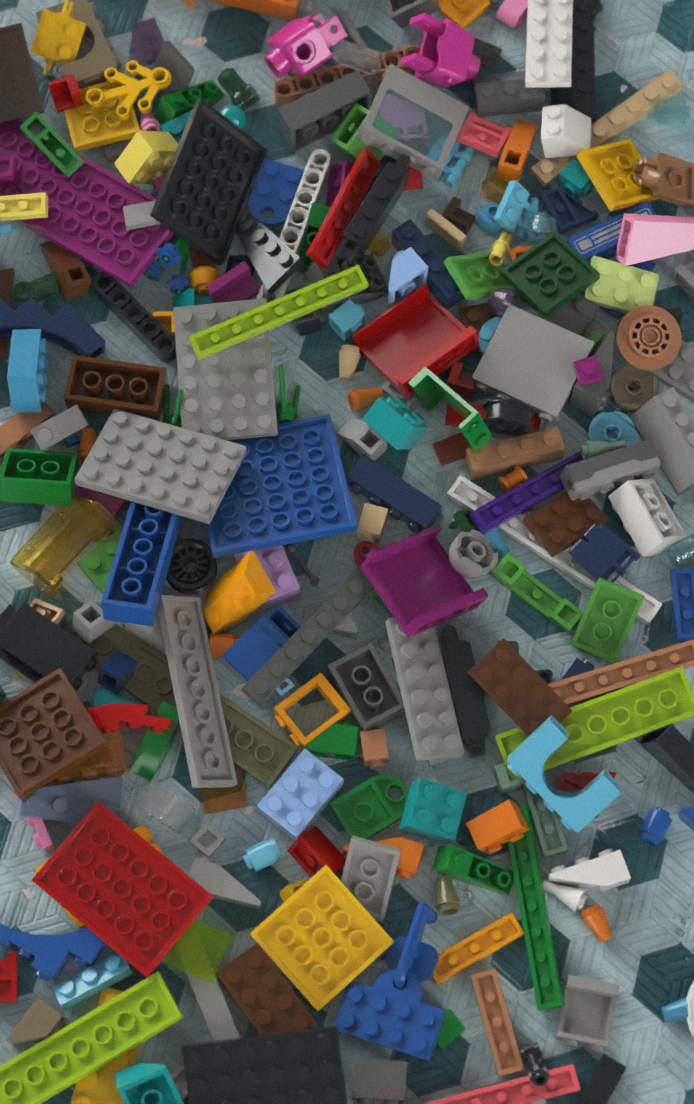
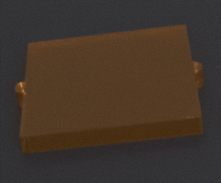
(225, 798)

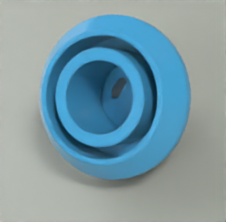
(485, 218)

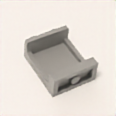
(587, 1013)

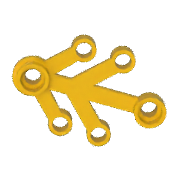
(131, 87)

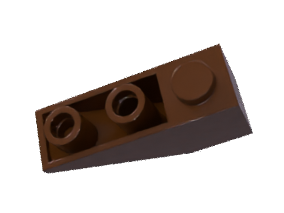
(68, 271)

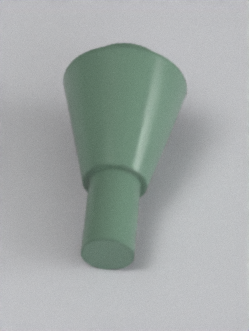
(596, 448)

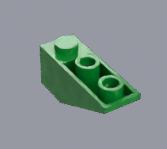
(183, 101)
(315, 219)
(472, 869)

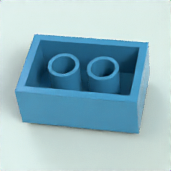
(27, 371)

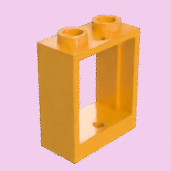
(330, 695)

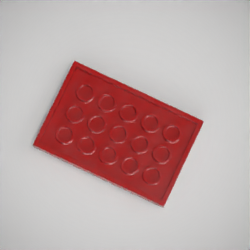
(122, 889)

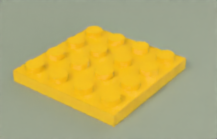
(322, 937)

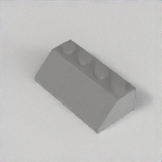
(671, 433)

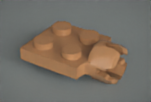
(668, 178)

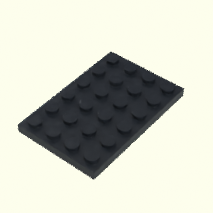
(209, 182)
(267, 1069)

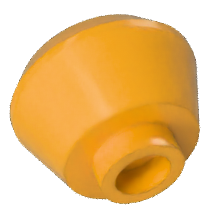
(202, 277)

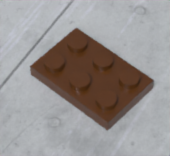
(563, 522)

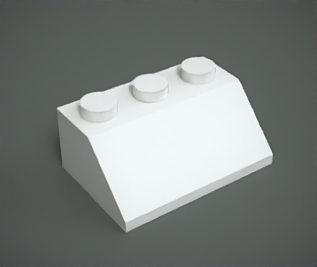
(646, 516)

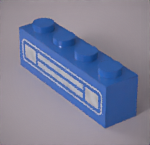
(603, 238)

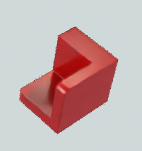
(65, 93)
(461, 381)

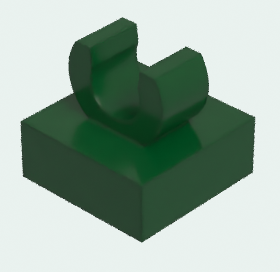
(463, 519)

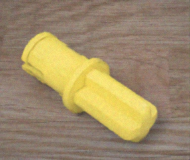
(500, 249)

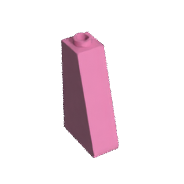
(653, 237)

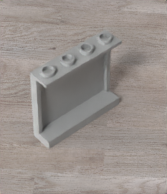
(531, 362)

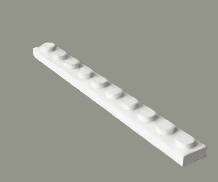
(472, 497)

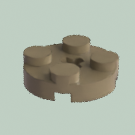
(630, 400)

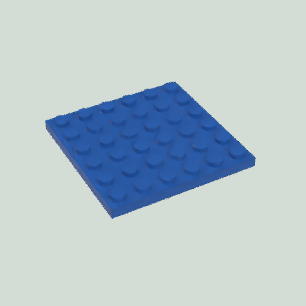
(284, 491)

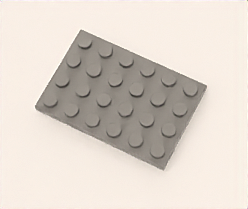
(232, 389)
(161, 466)

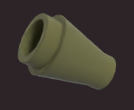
(447, 898)

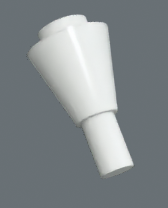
(570, 896)

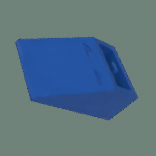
(261, 642)

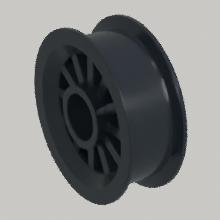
(508, 417)
(203, 582)

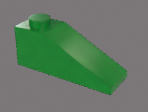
(51, 144)

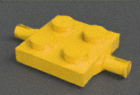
(58, 37)

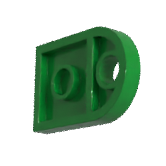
(369, 808)

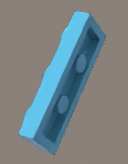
(91, 980)

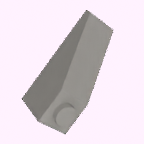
(221, 883)

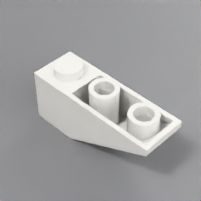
(598, 873)

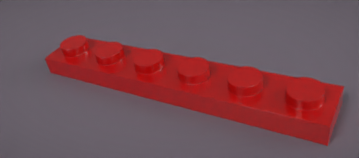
(344, 208)

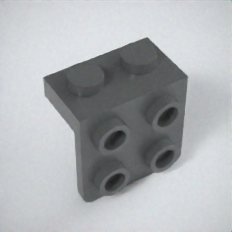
(177, 65)

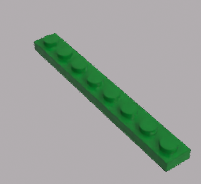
(535, 919)

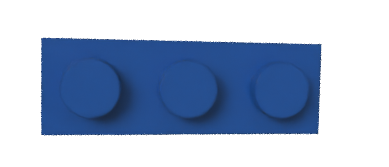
(683, 602)

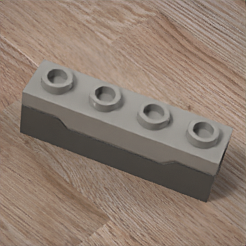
(610, 470)

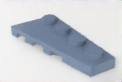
(72, 800)

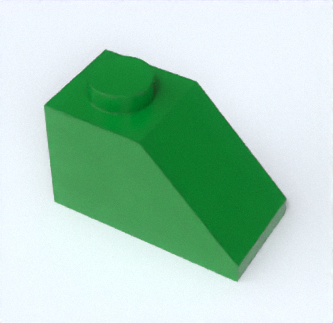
(336, 742)

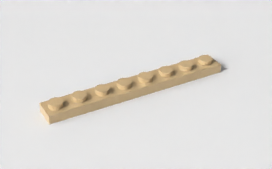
(614, 122)

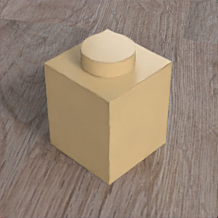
(372, 523)

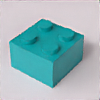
(395, 422)
(433, 811)

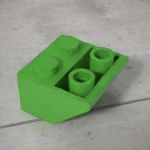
(345, 137)

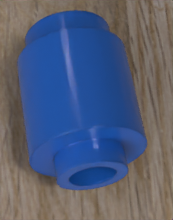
(655, 826)

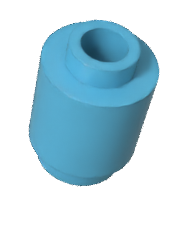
(262, 855)

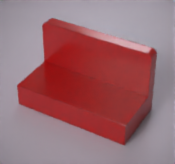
(315, 851)

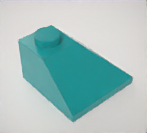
(147, 1085)

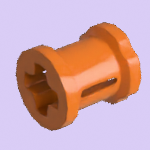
(513, 479)

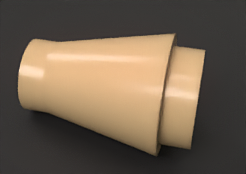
(348, 361)

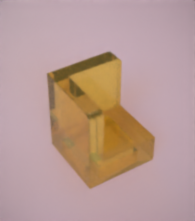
(493, 186)

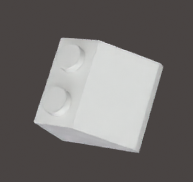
(564, 131)

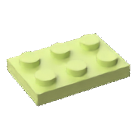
(621, 286)

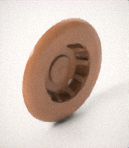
(649, 337)

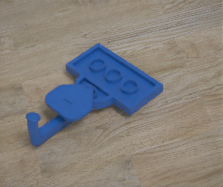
(392, 1015)

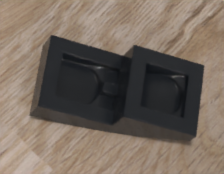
(602, 1081)

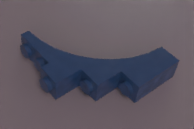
(63, 327)

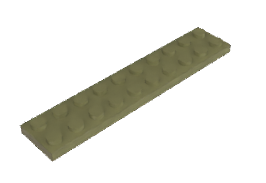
(252, 743)

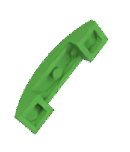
(536, 594)

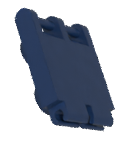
(602, 554)

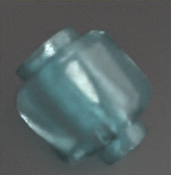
(540, 226)

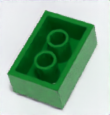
(38, 477)

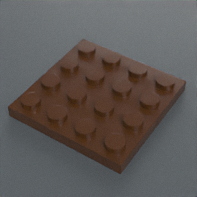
(45, 733)

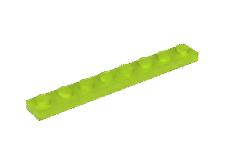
(278, 312)

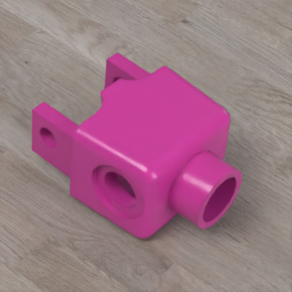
(302, 46)
(444, 52)

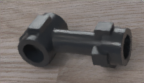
(530, 1054)

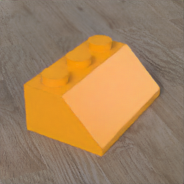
(237, 594)

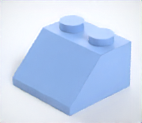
(407, 274)

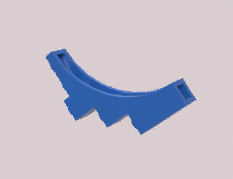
(54, 951)

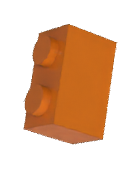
(497, 827)

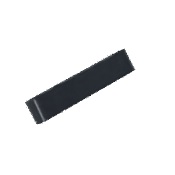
(133, 307)

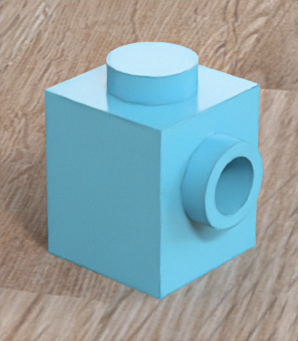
(347, 319)

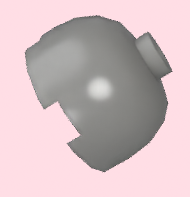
(472, 554)

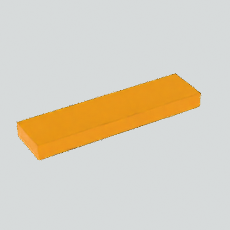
(477, 947)

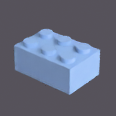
(300, 795)

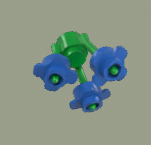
(168, 255)

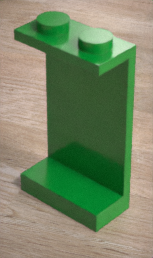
(432, 390)

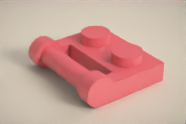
(483, 135)

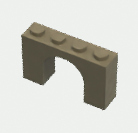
(91, 68)

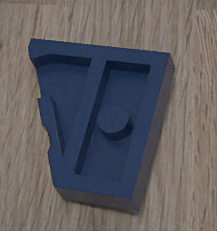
(566, 209)

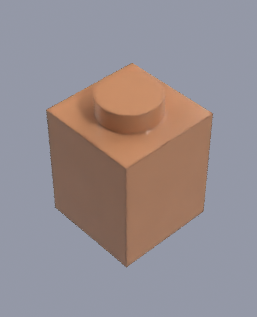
(374, 748)

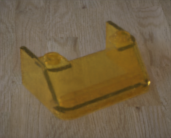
(61, 541)

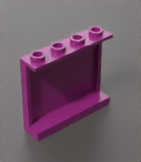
(420, 582)

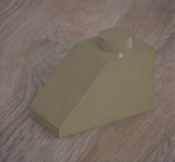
(36, 1024)

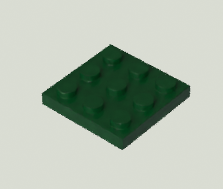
(550, 274)

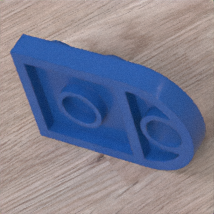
(274, 192)

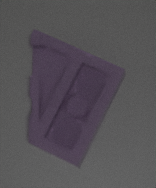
(145, 43)

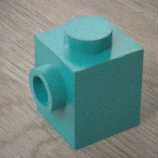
(575, 179)

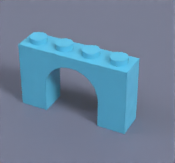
(574, 807)

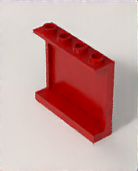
(414, 336)

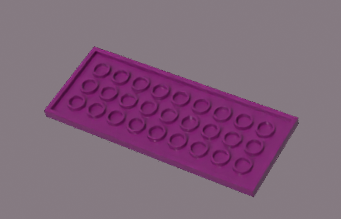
(83, 209)

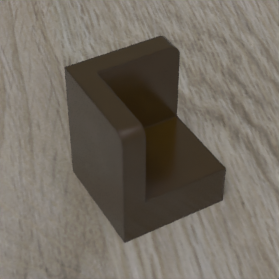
(458, 217)

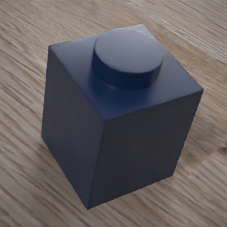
(117, 671)

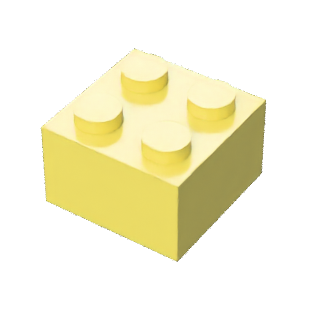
(147, 156)

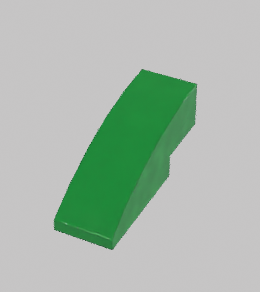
(155, 745)

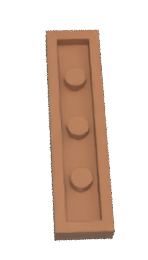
(497, 1022)

